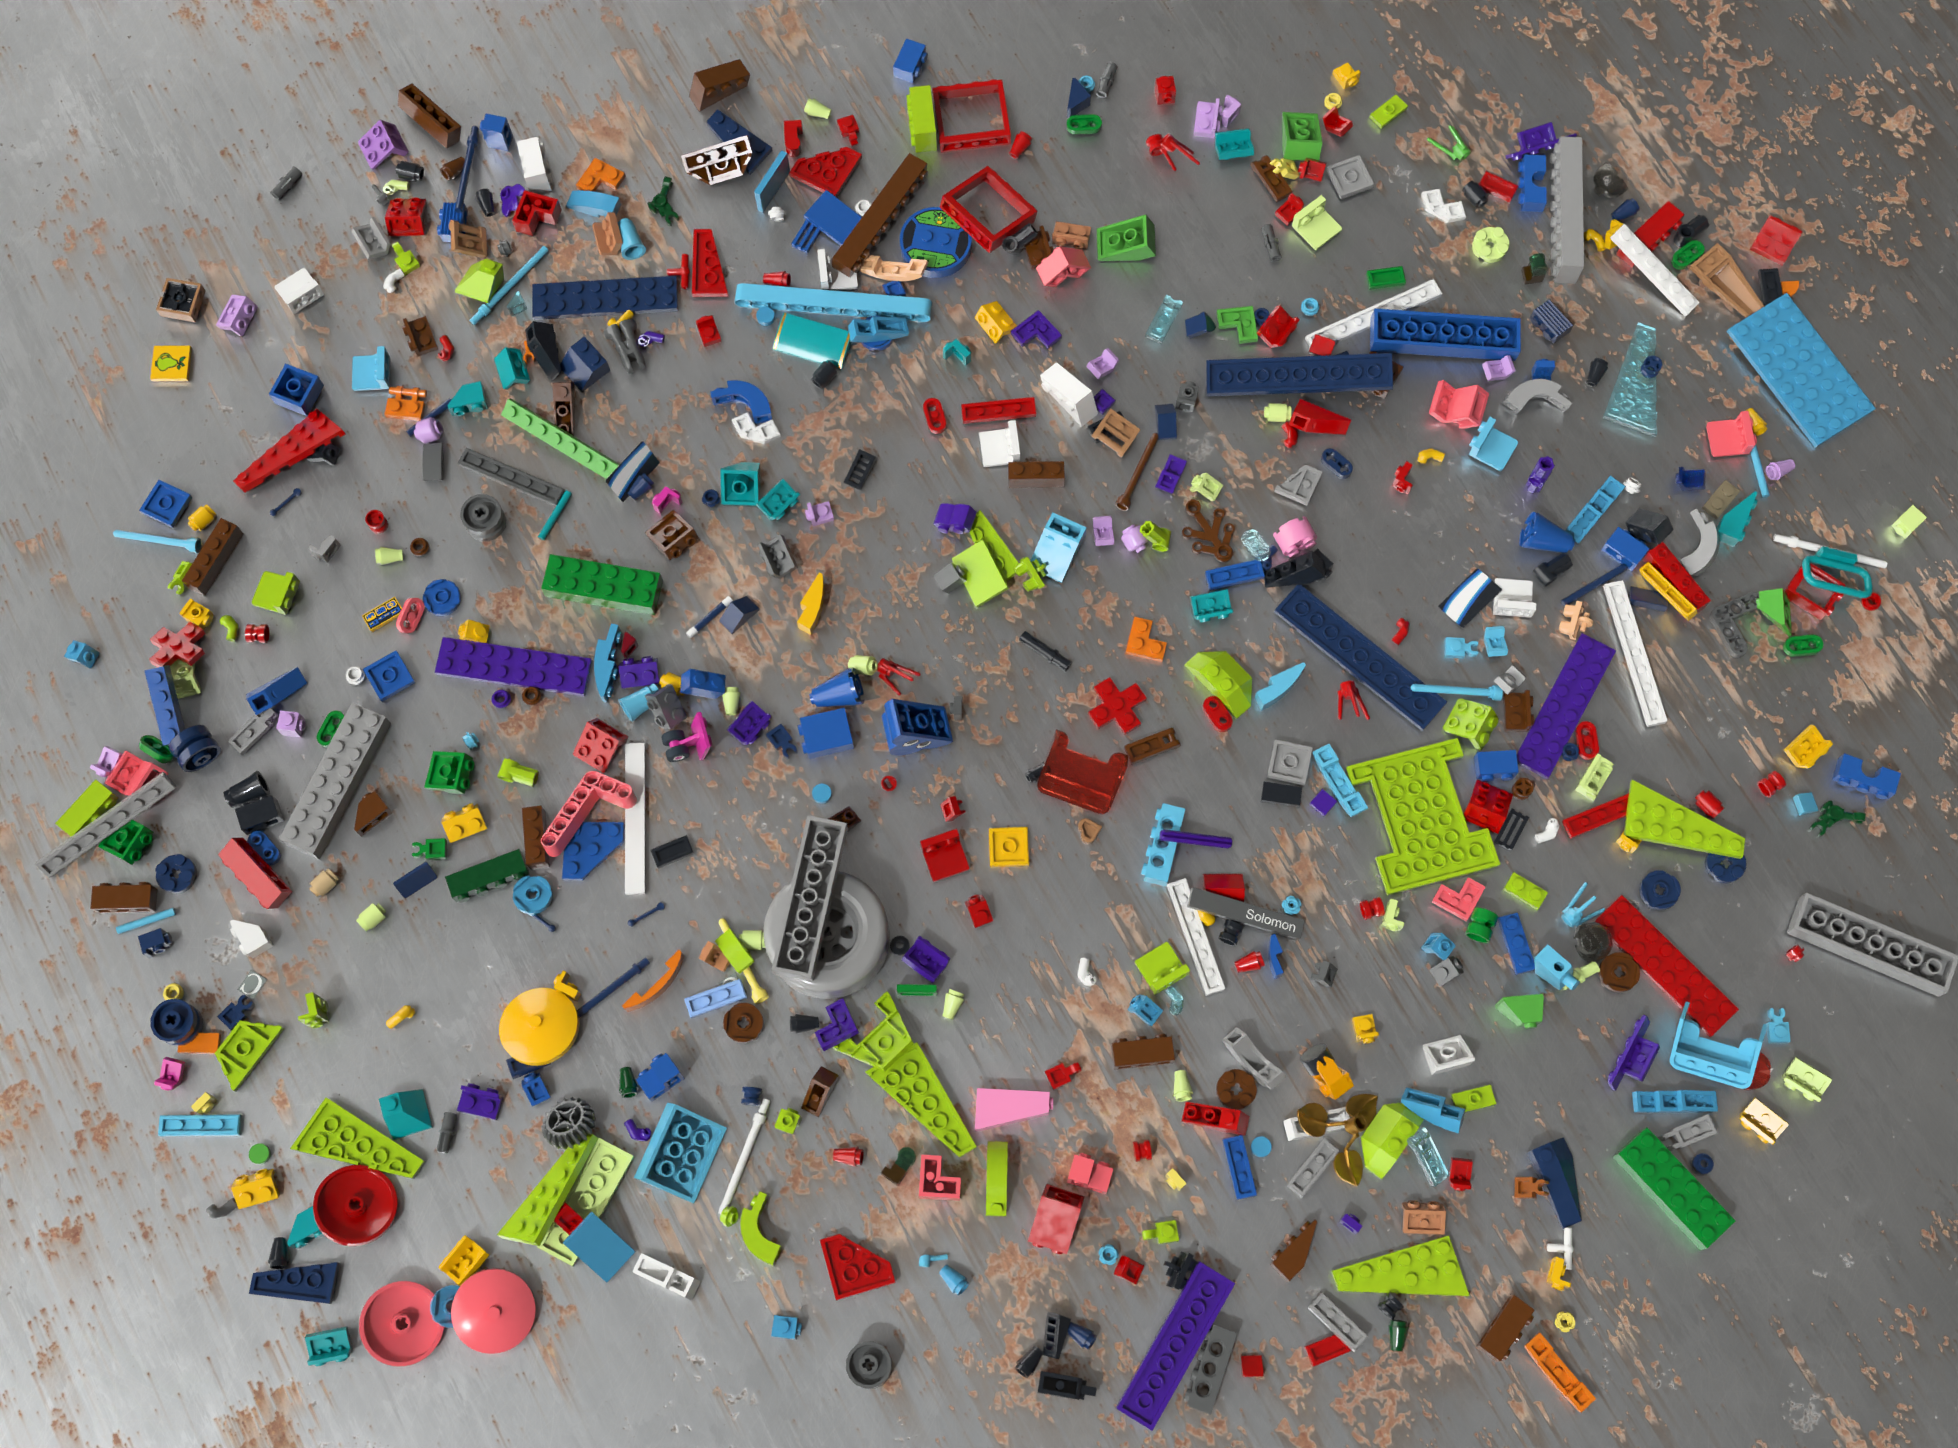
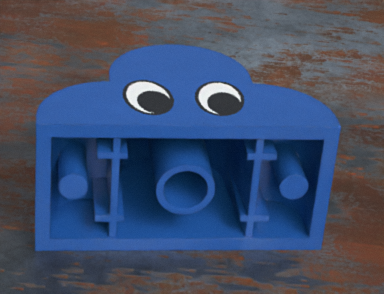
(915, 726)

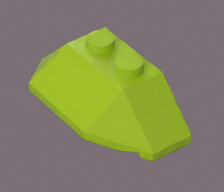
(1223, 679)
(1388, 1137)

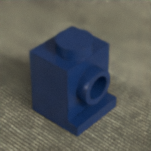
(155, 942)

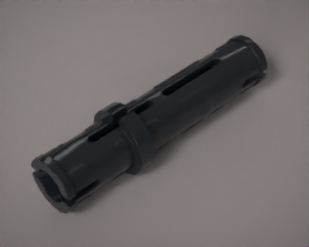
(1051, 655)

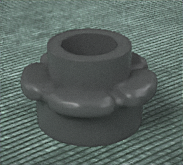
(504, 248)

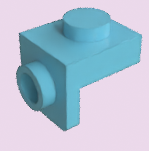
(1495, 641)

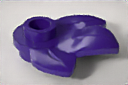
(509, 198)

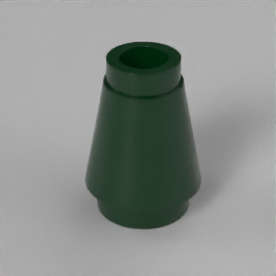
(627, 1083)
(1397, 1334)

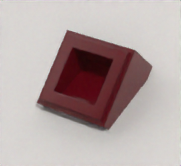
(629, 645)

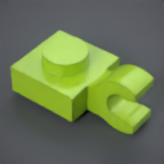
(405, 260)
(178, 576)
(1165, 1232)

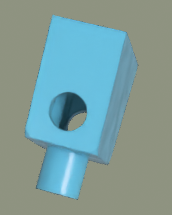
(1555, 969)

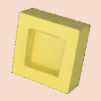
(204, 1104)
(1175, 1180)

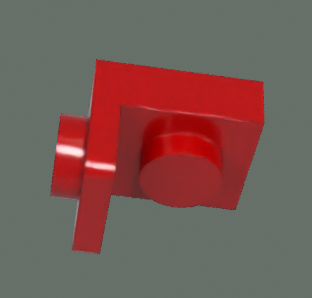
(708, 330)

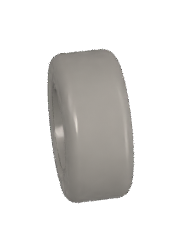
(864, 951)

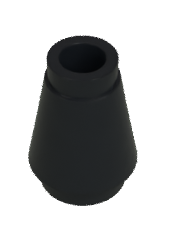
(485, 201)
(1596, 371)
(803, 1023)
(279, 1255)
(1027, 1363)

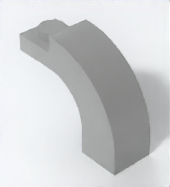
(1536, 389)
(1708, 549)
(1252, 1060)

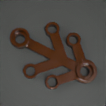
(1209, 534)

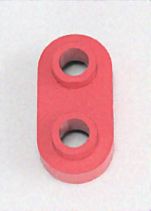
(410, 616)

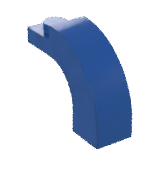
(745, 393)

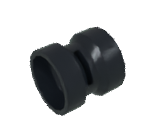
(1230, 933)

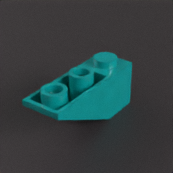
(1733, 523)

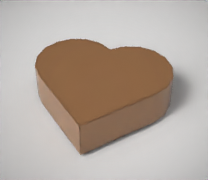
(1089, 830)

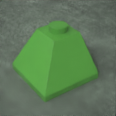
(1776, 607)
(1522, 1010)

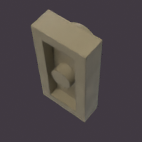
(1720, 499)

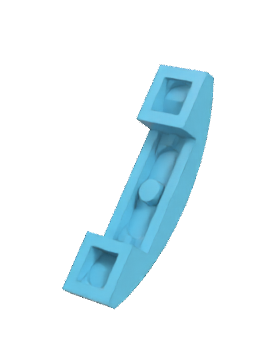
(1338, 781)

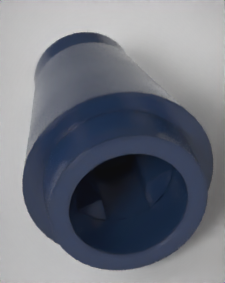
(1626, 210)
(640, 486)
(1082, 1336)

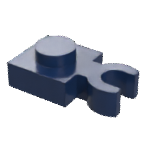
(780, 739)
(234, 1013)

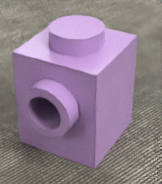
(291, 724)

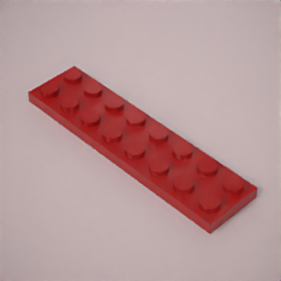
(1667, 966)

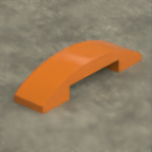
(636, 1001)
(1558, 1373)

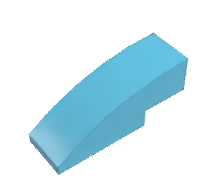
(1279, 686)

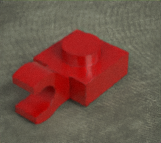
(848, 127)
(1059, 1075)

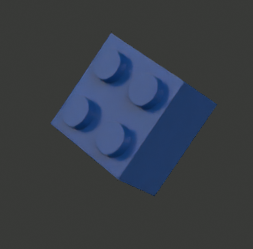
(296, 389)

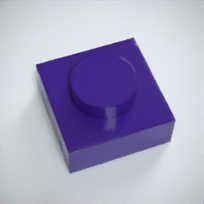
(1351, 1222)

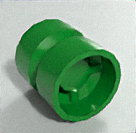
(1481, 925)

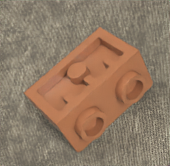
(608, 235)
(1071, 235)
(1423, 1217)

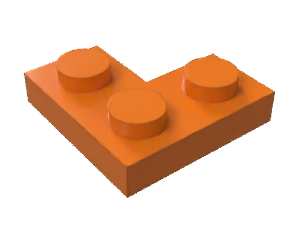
(600, 172)
(1140, 643)

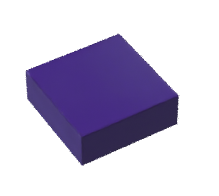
(1103, 401)
(1323, 802)

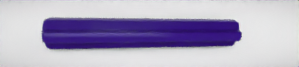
(1195, 838)

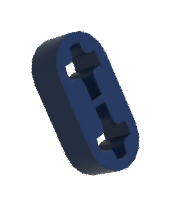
(1336, 463)

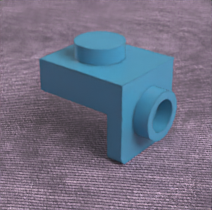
(81, 653)

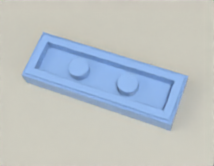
(715, 998)

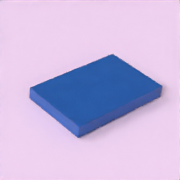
(832, 217)

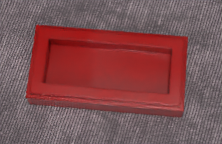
(1498, 186)
(1326, 1350)

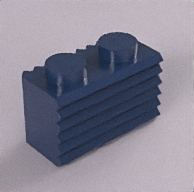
(1551, 321)

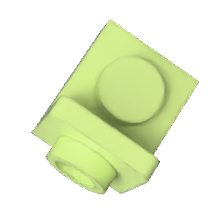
(1206, 486)
(1390, 913)

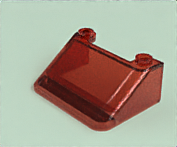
(1080, 777)

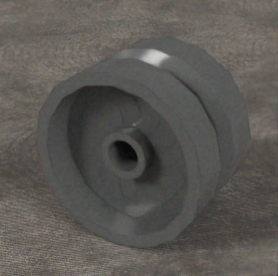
(483, 517)
(856, 1365)

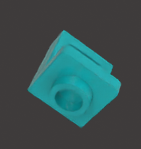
(961, 351)

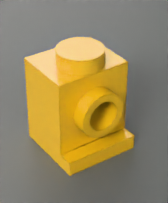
(196, 614)

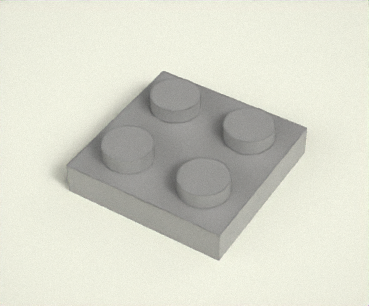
(1350, 177)
(1289, 762)

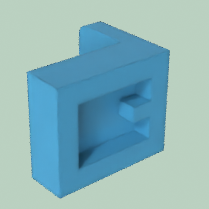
(1438, 944)
(1145, 1009)
(786, 1327)

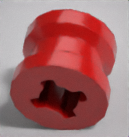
(1153, 143)
(1142, 1150)

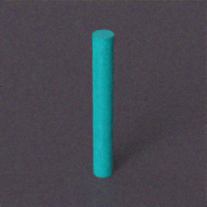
(555, 514)

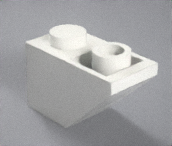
(252, 938)

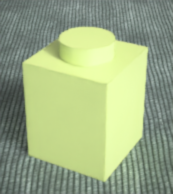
(1908, 521)

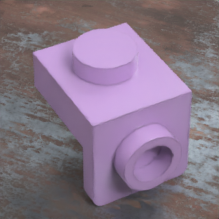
(1104, 364)
(1499, 369)
(1103, 531)
(107, 761)

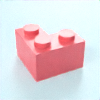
(1061, 264)
(1089, 1174)
(935, 1186)

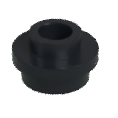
(899, 951)

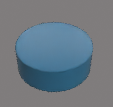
(765, 316)
(821, 793)
(1261, 1147)

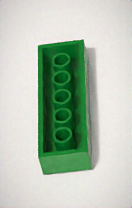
(602, 584)
(1674, 1189)

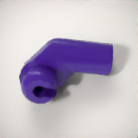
(649, 337)
(637, 1133)

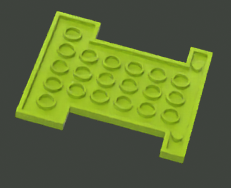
(1423, 818)

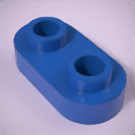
(264, 846)

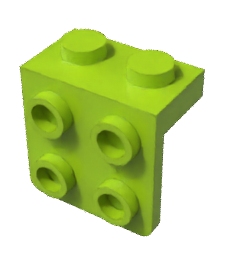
(276, 592)
(1472, 722)

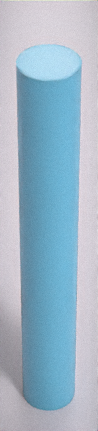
(1759, 472)
(146, 920)

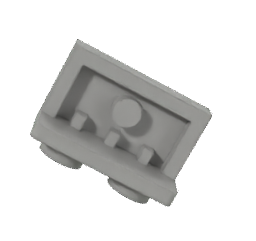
(372, 239)

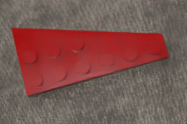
(290, 449)

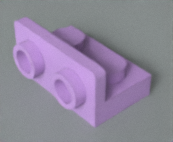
(1206, 119)
(237, 314)

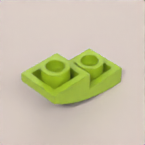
(734, 951)

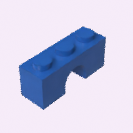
(1532, 197)
(1849, 773)

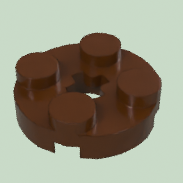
(1624, 982)
(750, 1032)
(1226, 1095)

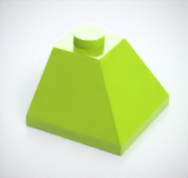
(481, 280)

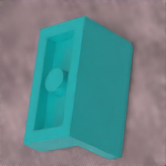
(511, 367)

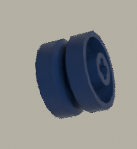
(194, 748)
(176, 1022)

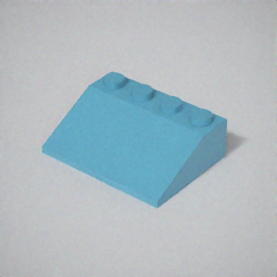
(680, 1152)

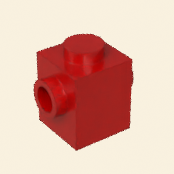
(1165, 90)

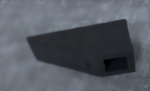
(542, 344)
(1296, 571)

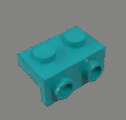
(1233, 144)
(777, 500)
(1211, 605)
(328, 1346)

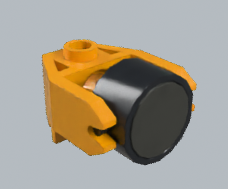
(1322, 1067)

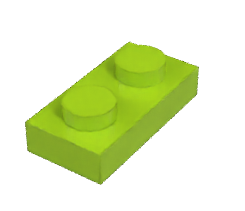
(1525, 891)

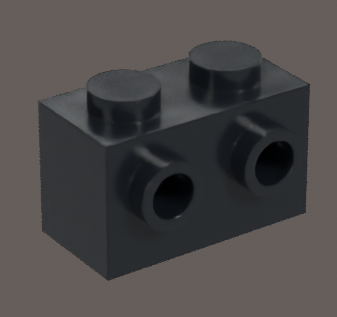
(1649, 526)
(259, 814)

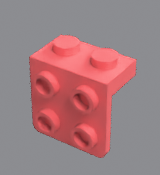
(1731, 436)

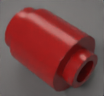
(1709, 803)

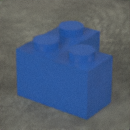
(660, 1077)

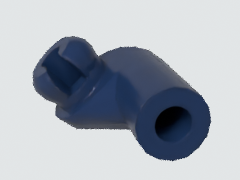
(1267, 564)

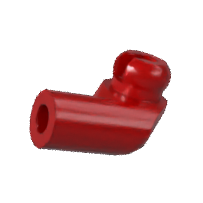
(1292, 435)
(1402, 632)

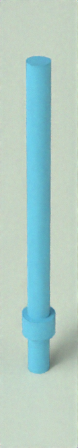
(486, 308)

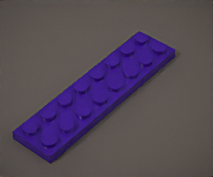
(513, 666)
(1564, 705)
(1175, 1346)

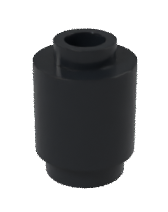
(410, 171)
(1475, 194)
(824, 374)

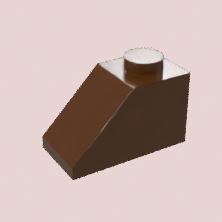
(370, 813)
(819, 1091)

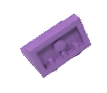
(381, 142)

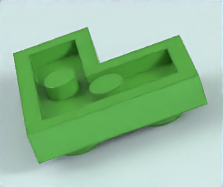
(1239, 317)

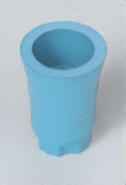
(632, 245)
(636, 703)

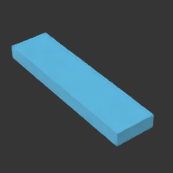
(199, 1125)

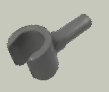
(381, 199)

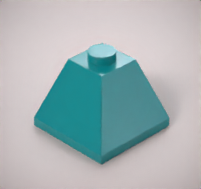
(740, 484)
(405, 1113)

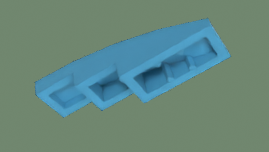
(1595, 509)
(1674, 1101)

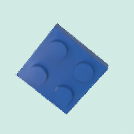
(165, 503)
(389, 676)

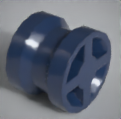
(1651, 362)
(751, 1096)

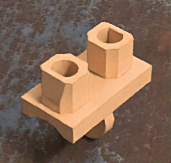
(1576, 613)

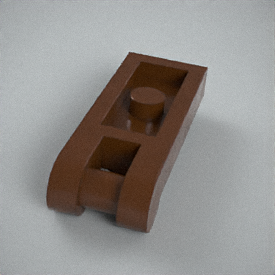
(1273, 182)
(1151, 746)

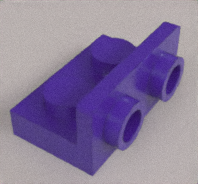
(480, 1102)

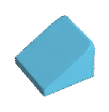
(1805, 803)

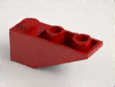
(1318, 420)
(1216, 1118)

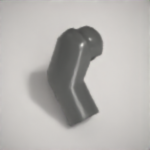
(223, 1211)

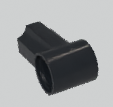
(1690, 230)
(1021, 238)
(1548, 572)

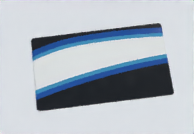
(639, 461)
(1470, 598)

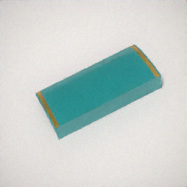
(812, 340)

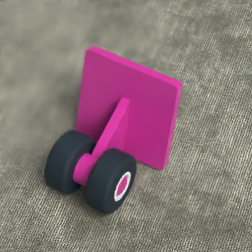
(679, 745)

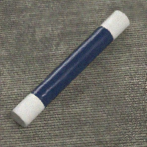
(710, 616)

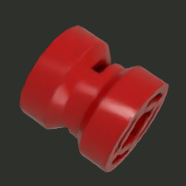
(376, 517)
(257, 633)
(1769, 785)
(1372, 908)

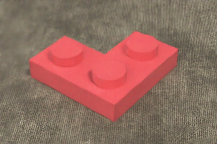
(1460, 903)

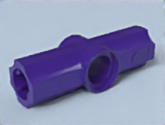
(1540, 474)

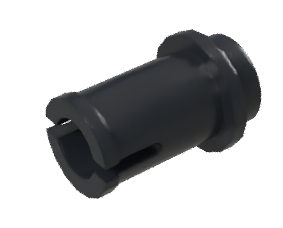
(1033, 774)

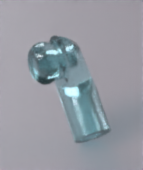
(1176, 1001)

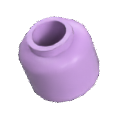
(428, 430)
(1134, 539)

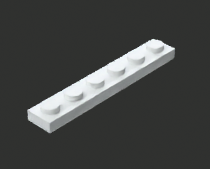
(1654, 270)
(1196, 938)

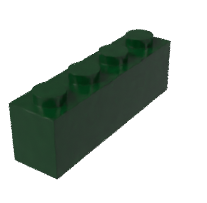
(487, 875)

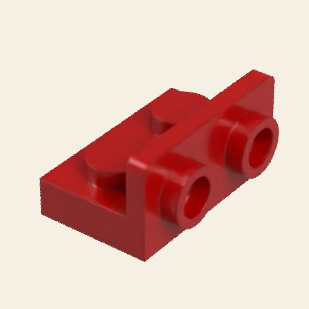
(1277, 327)

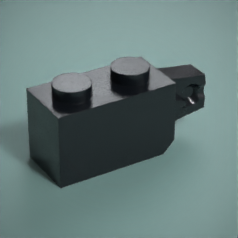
(1064, 1386)

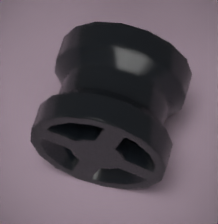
(1390, 1306)

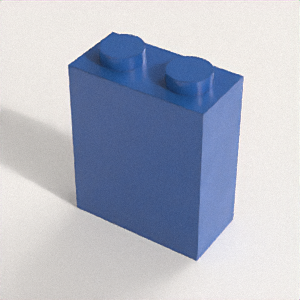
(825, 733)

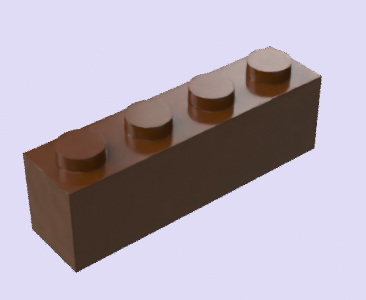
(429, 115)
(212, 557)

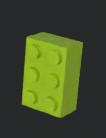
(921, 119)

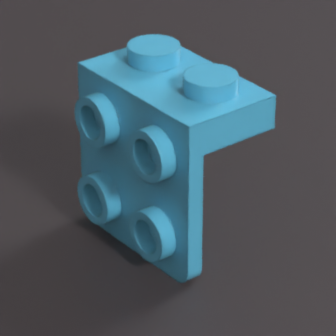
(1492, 445)

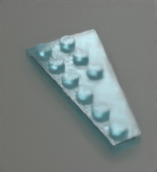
(1634, 395)

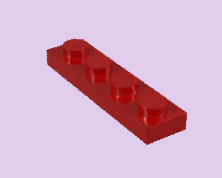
(998, 410)
(1596, 817)

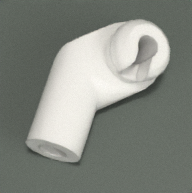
(391, 279)

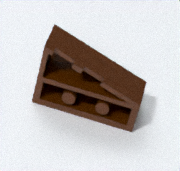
(718, 83)

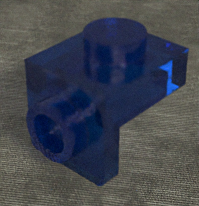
(1691, 479)

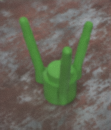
(1461, 151)

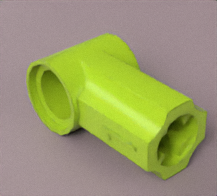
(1157, 536)
(514, 772)

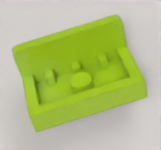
(317, 1011)

